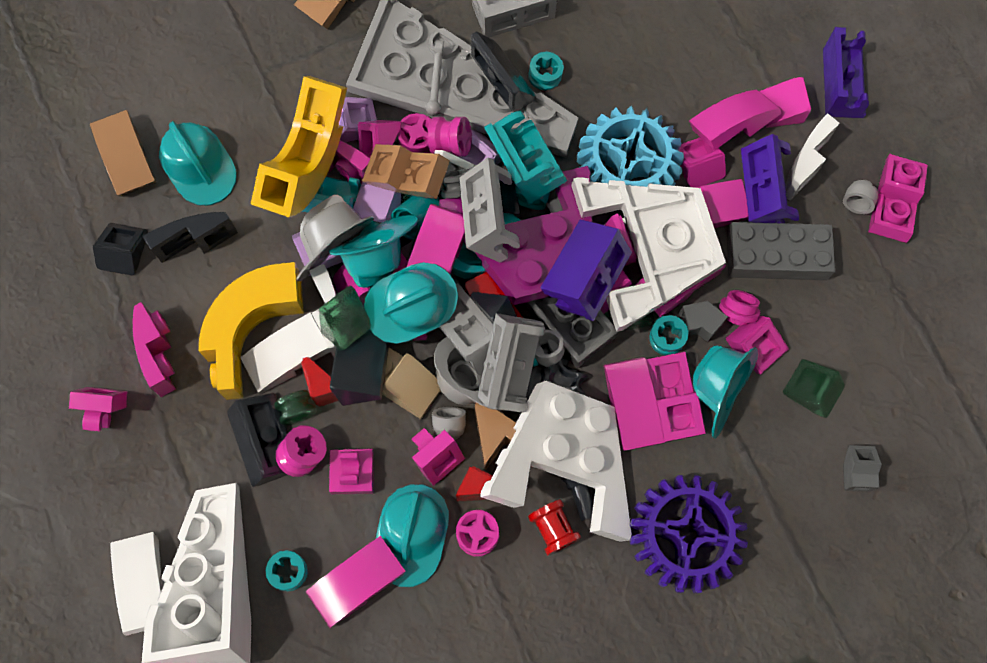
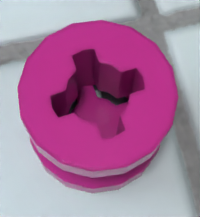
(414, 128)
(450, 136)
(293, 459)
(478, 525)

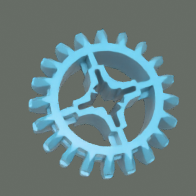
(602, 145)

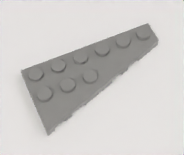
(398, 71)

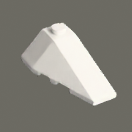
(205, 593)

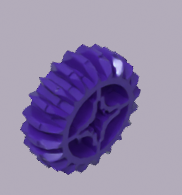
(683, 551)

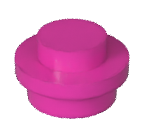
(740, 307)

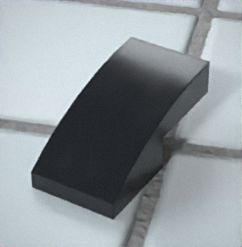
(205, 229)

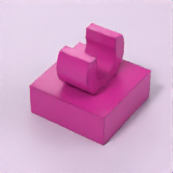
(98, 406)
(436, 455)
(351, 471)

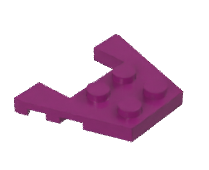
(539, 240)

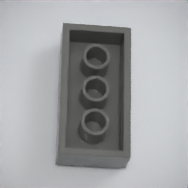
(780, 251)
(580, 336)

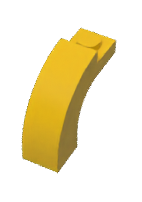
(299, 169)
(236, 311)

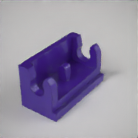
(844, 75)
(766, 181)
(587, 269)

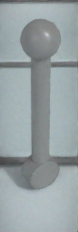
(433, 107)

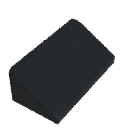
(501, 72)
(360, 370)
(258, 436)

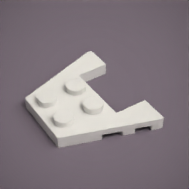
(669, 236)
(570, 439)

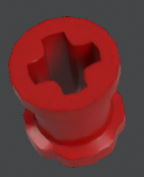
(554, 527)

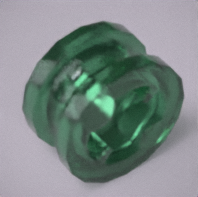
(295, 407)

